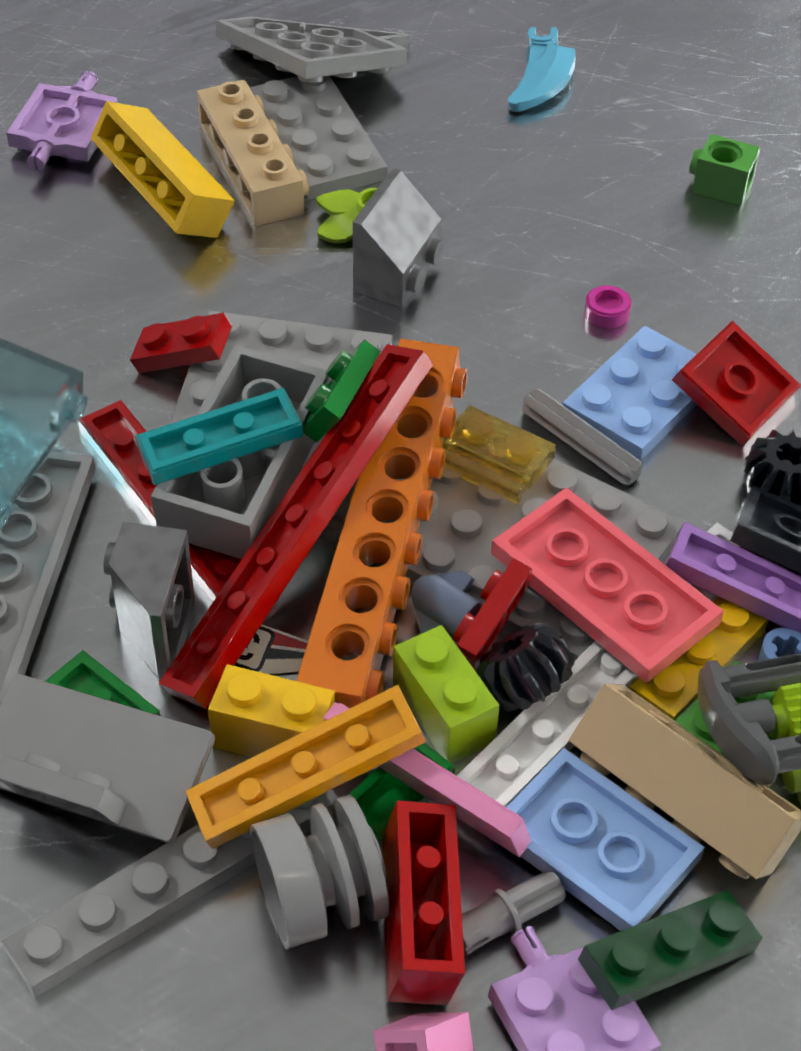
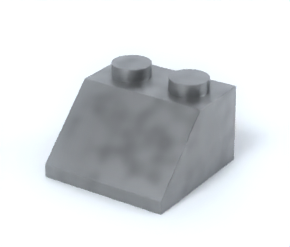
(395, 242)
(151, 590)

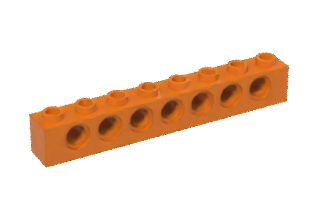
(408, 452)

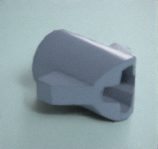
(443, 600)

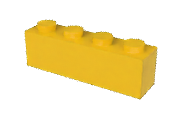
(162, 170)

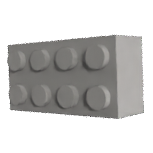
(234, 500)

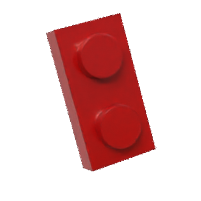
(181, 343)
(501, 597)

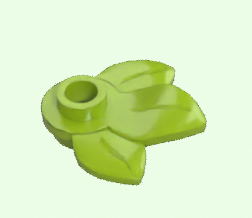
(343, 209)

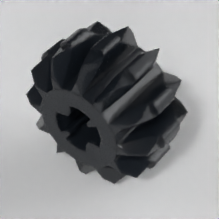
(775, 465)
(526, 666)

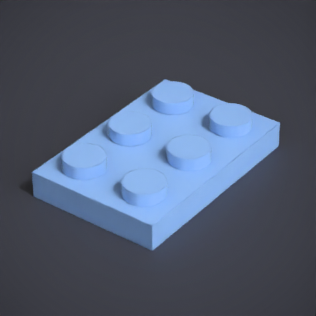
(634, 393)
(602, 841)

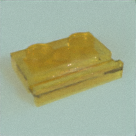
(496, 454)

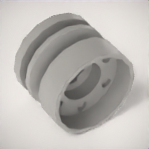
(329, 868)

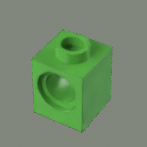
(724, 169)

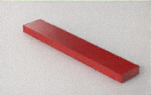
(112, 436)

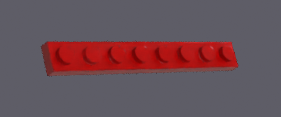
(295, 526)

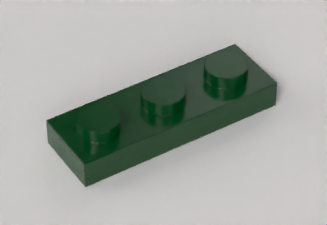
(669, 949)

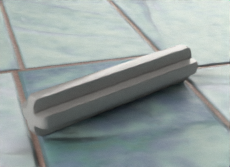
(582, 437)

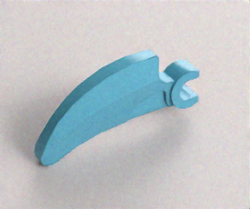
(546, 72)

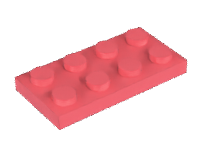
(608, 584)

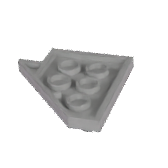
(315, 48)

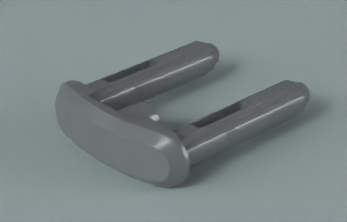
(743, 727)

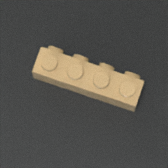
(252, 152)
(687, 781)

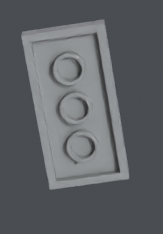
(322, 134)

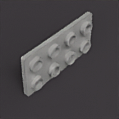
(99, 757)

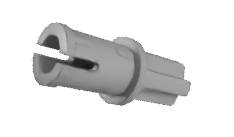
(510, 909)

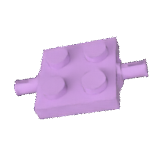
(59, 121)
(560, 1008)

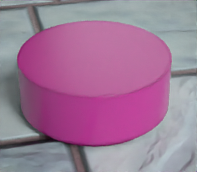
(607, 306)

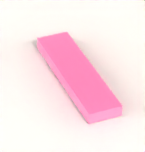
(446, 788)

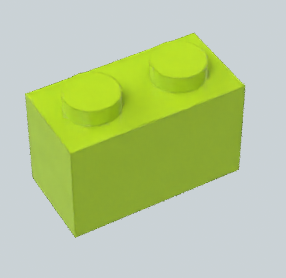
(445, 694)

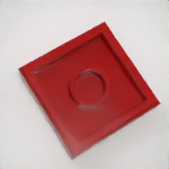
(736, 383)

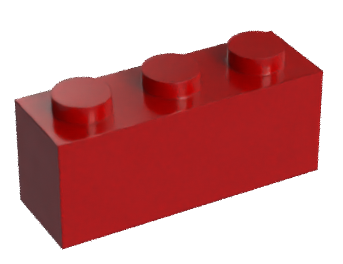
(424, 904)

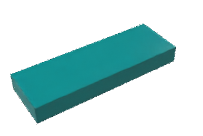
(219, 436)

